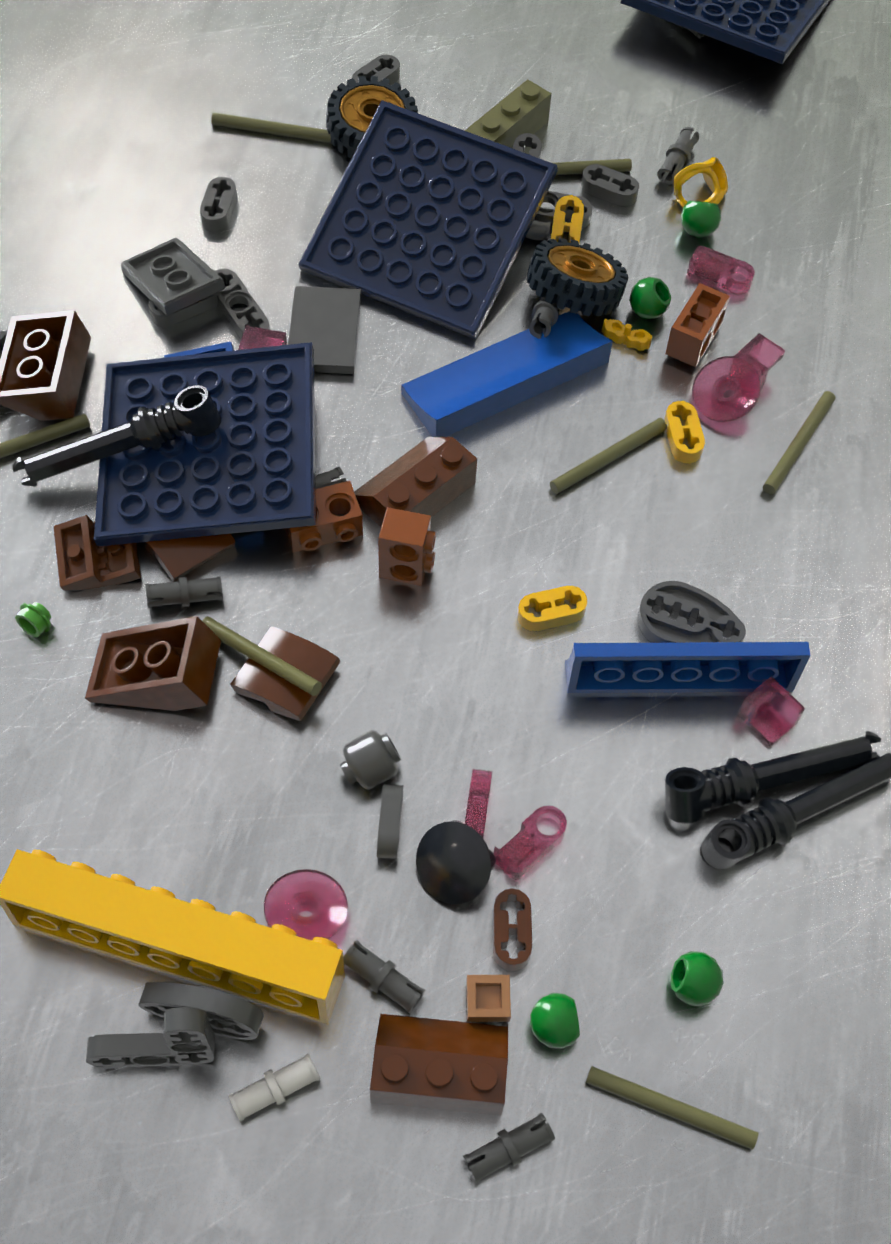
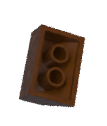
(44, 364)
(420, 479)
(440, 1064)

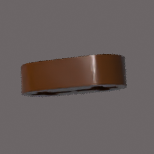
(503, 929)

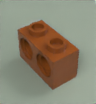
(697, 324)
(330, 528)
(406, 546)

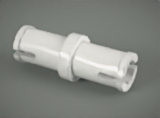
(273, 1087)

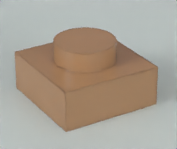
(488, 998)

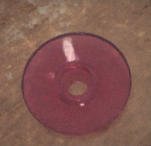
(722, 375)
(309, 892)

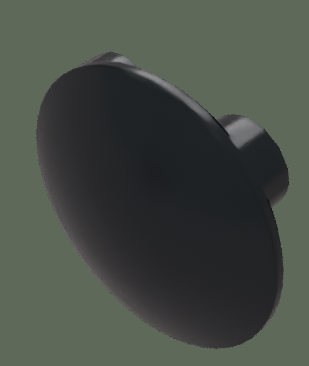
(454, 862)

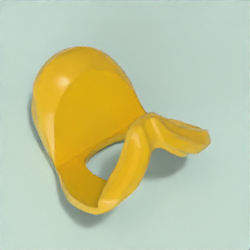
(713, 175)

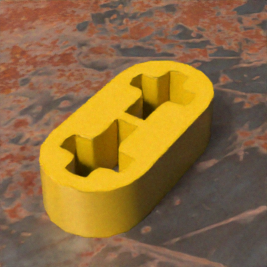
(559, 224)
(677, 433)
(552, 608)

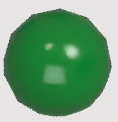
(700, 218)
(650, 298)
(696, 978)
(555, 1020)

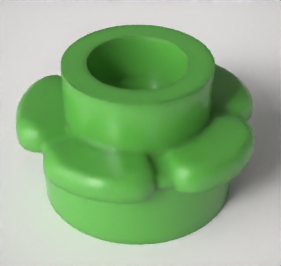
(34, 619)

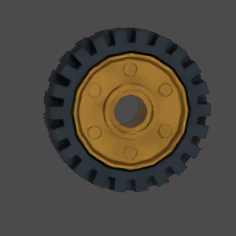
(354, 106)
(577, 277)

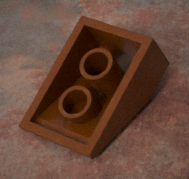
(156, 666)

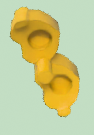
(622, 333)

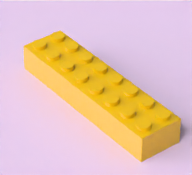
(173, 934)

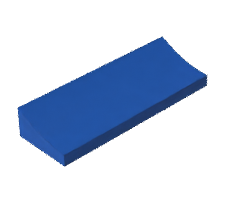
(505, 375)
(683, 666)

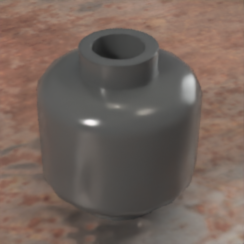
(370, 759)

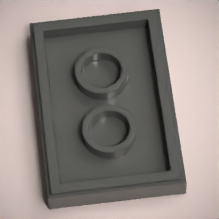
(172, 276)
(330, 322)

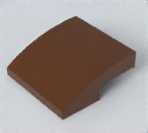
(186, 554)
(89, 566)
(277, 693)

